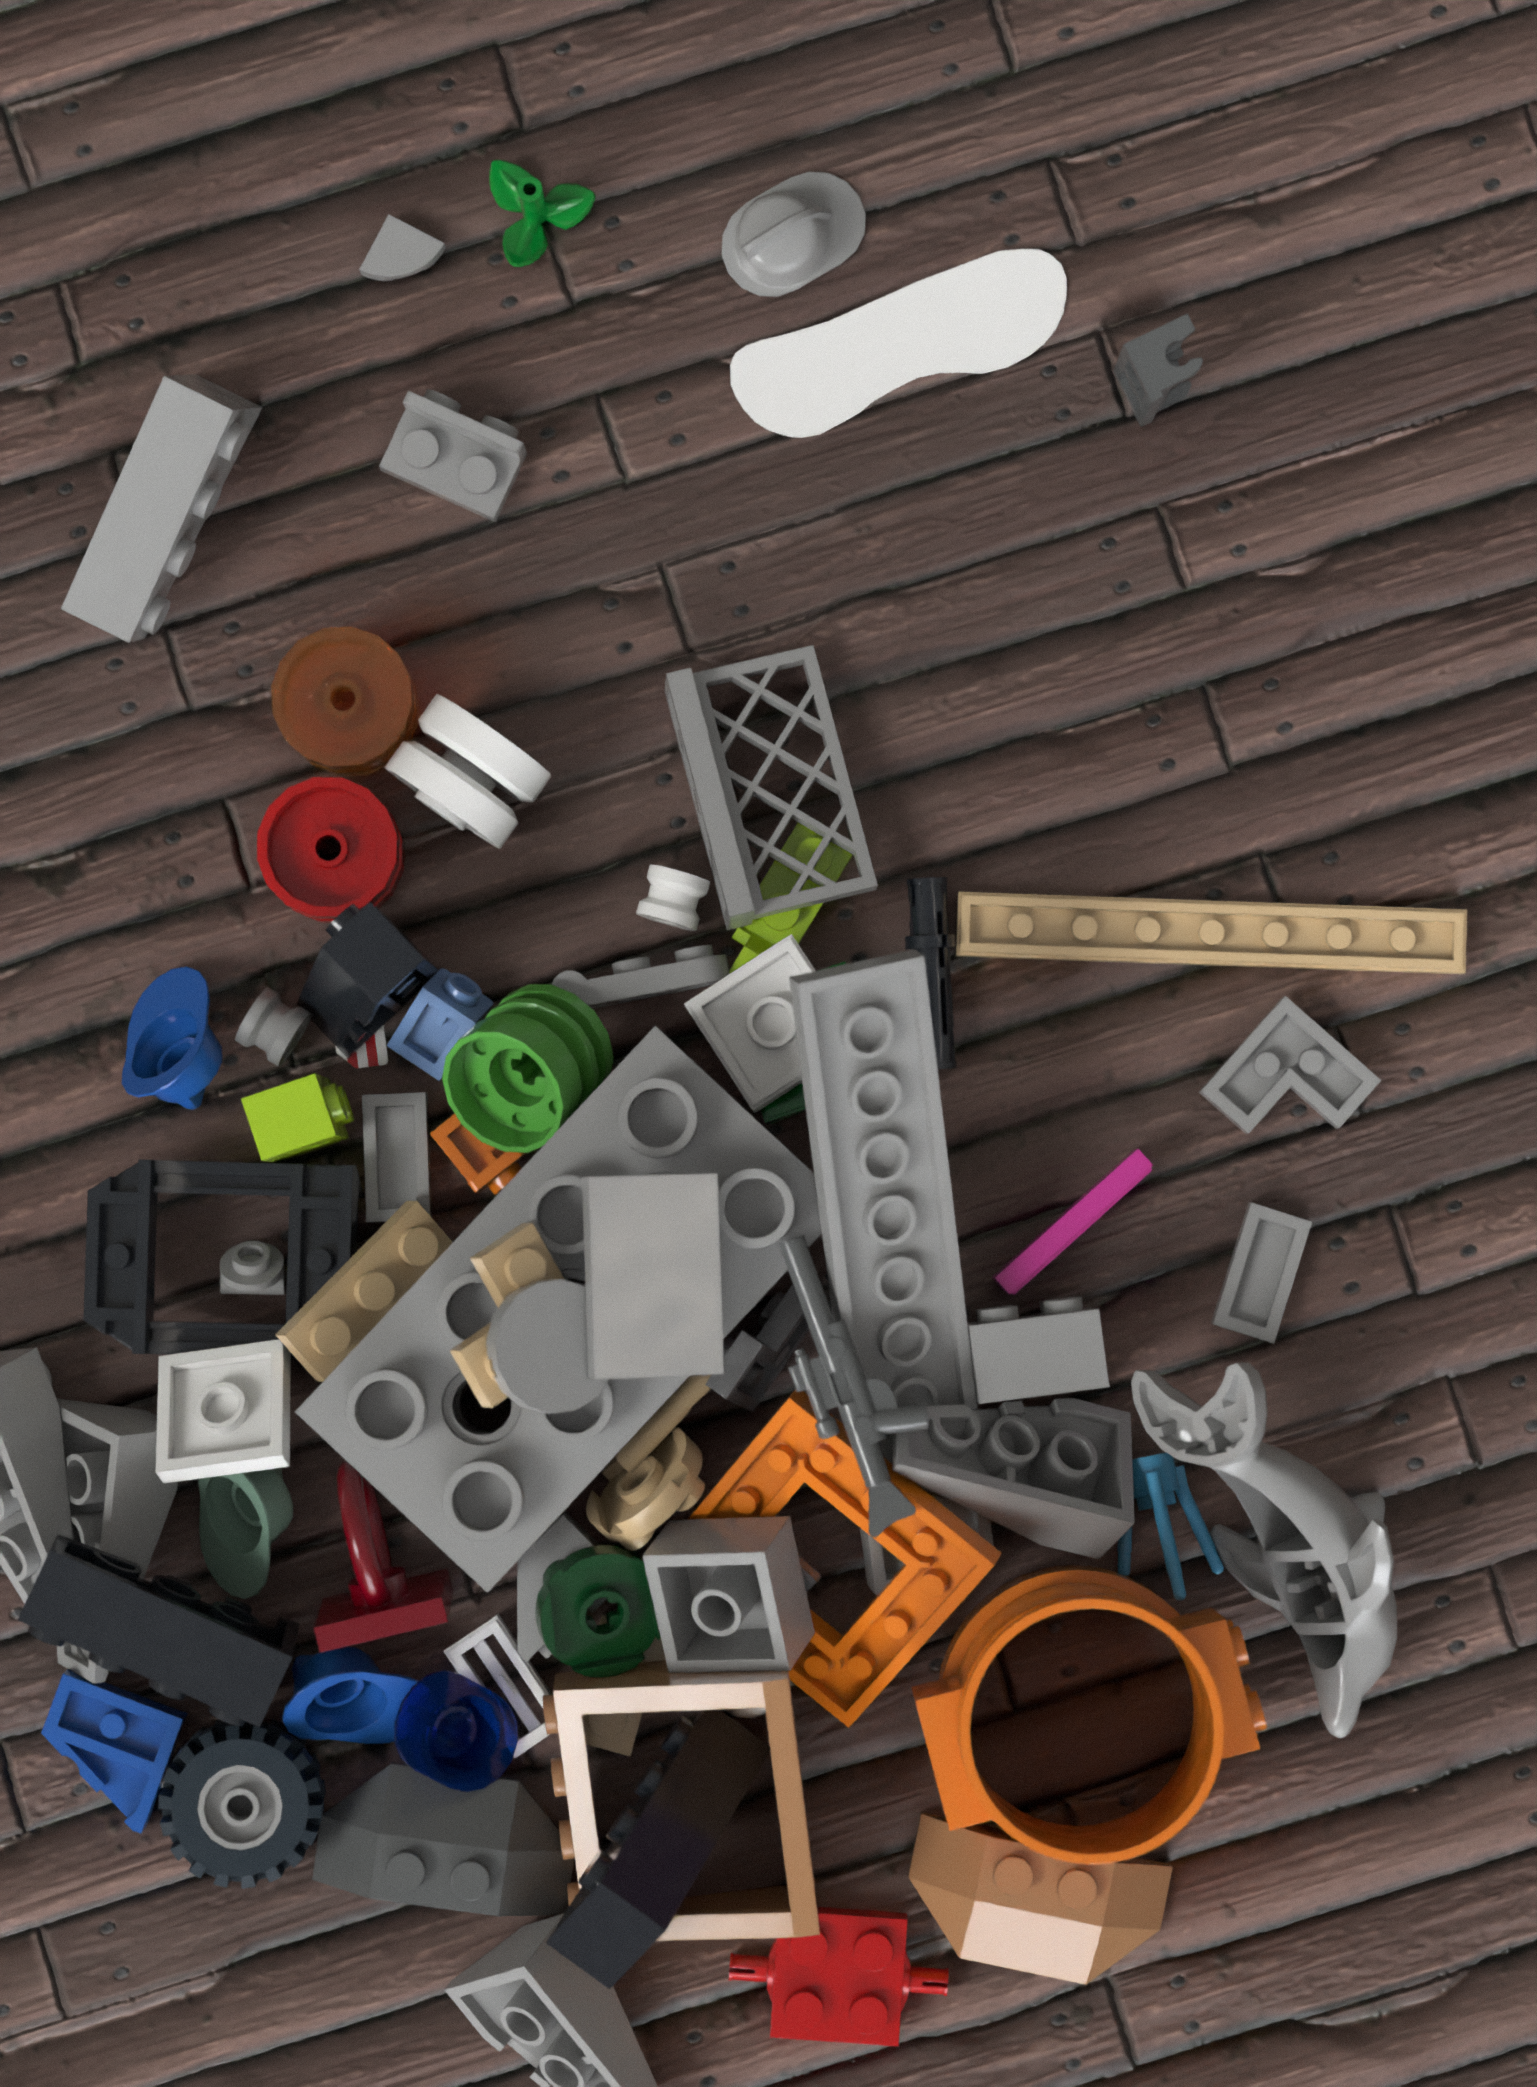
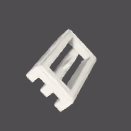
(477, 1640)

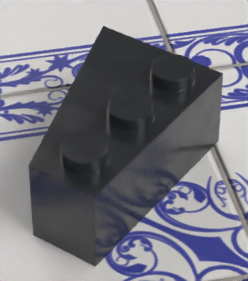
(362, 977)

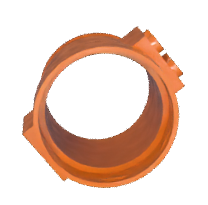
(1222, 1727)

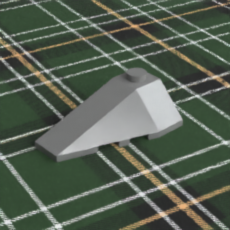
(31, 1468)
(1037, 1470)
(112, 1492)
(550, 2013)

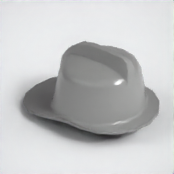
(793, 234)

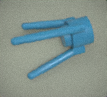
(1154, 1487)

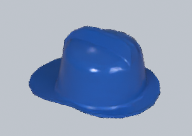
(170, 1041)
(344, 1698)

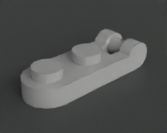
(637, 980)

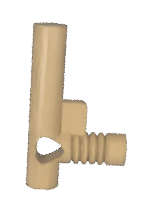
(662, 1422)

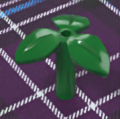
(523, 193)

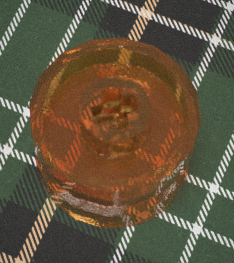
(311, 686)

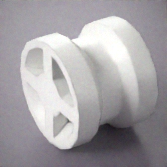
(673, 897)

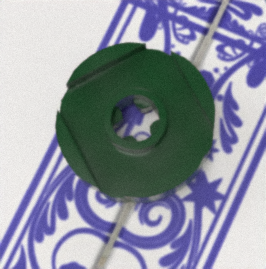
(573, 1586)

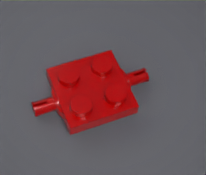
(841, 1982)

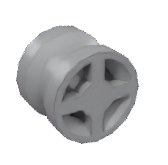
(273, 1026)

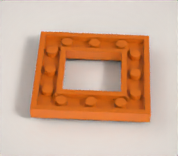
(938, 1552)

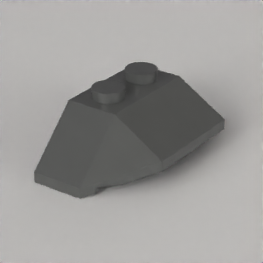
(444, 1846)

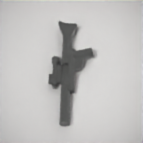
(839, 1381)

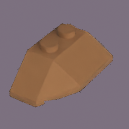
(1032, 1910)

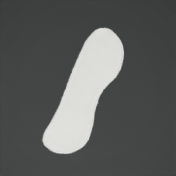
(951, 322)

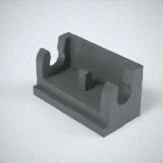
(1151, 368)

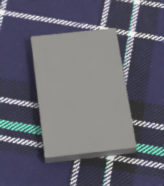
(652, 1276)

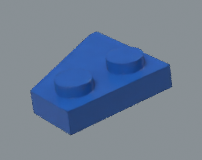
(115, 1741)

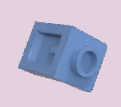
(438, 1019)

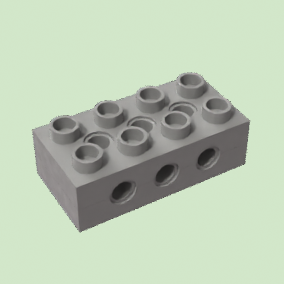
(400, 1391)

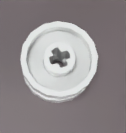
(463, 778)

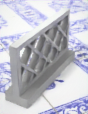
(715, 797)

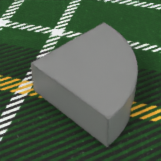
(400, 252)

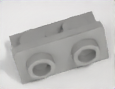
(454, 454)

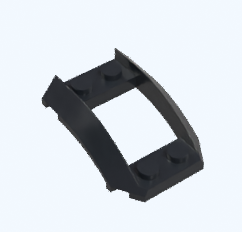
(123, 1244)

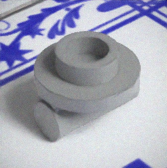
(253, 1269)

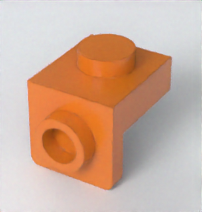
(477, 1162)

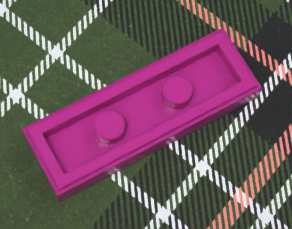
(1073, 1222)

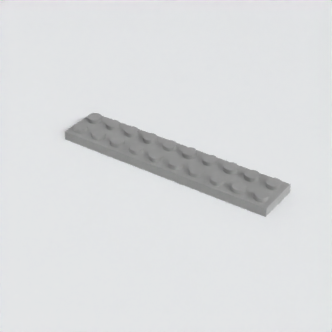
(886, 1190)

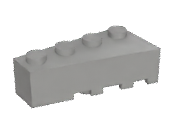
(160, 505)

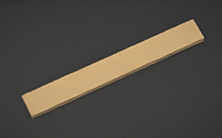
(1211, 933)

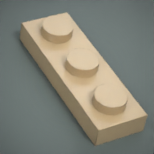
(364, 1290)

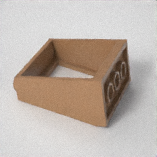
(649, 1687)

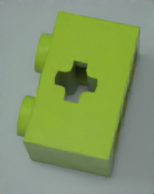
(298, 1117)

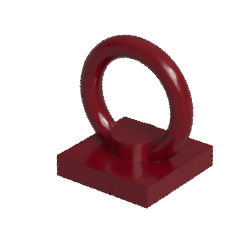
(380, 1596)

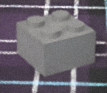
(1037, 1352)
(729, 1594)

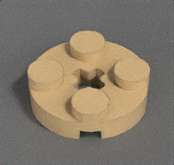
(643, 1500)

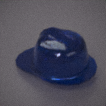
(455, 1731)

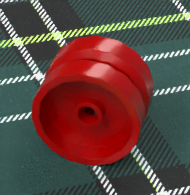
(299, 826)

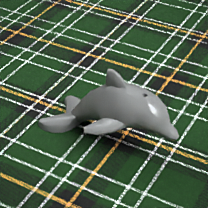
(1317, 1549)

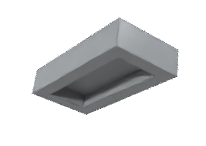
(396, 1153)
(1261, 1272)

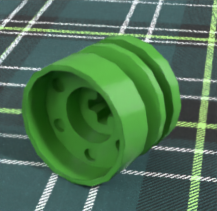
(527, 1067)

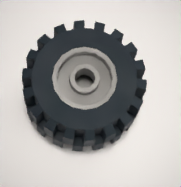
(242, 1802)

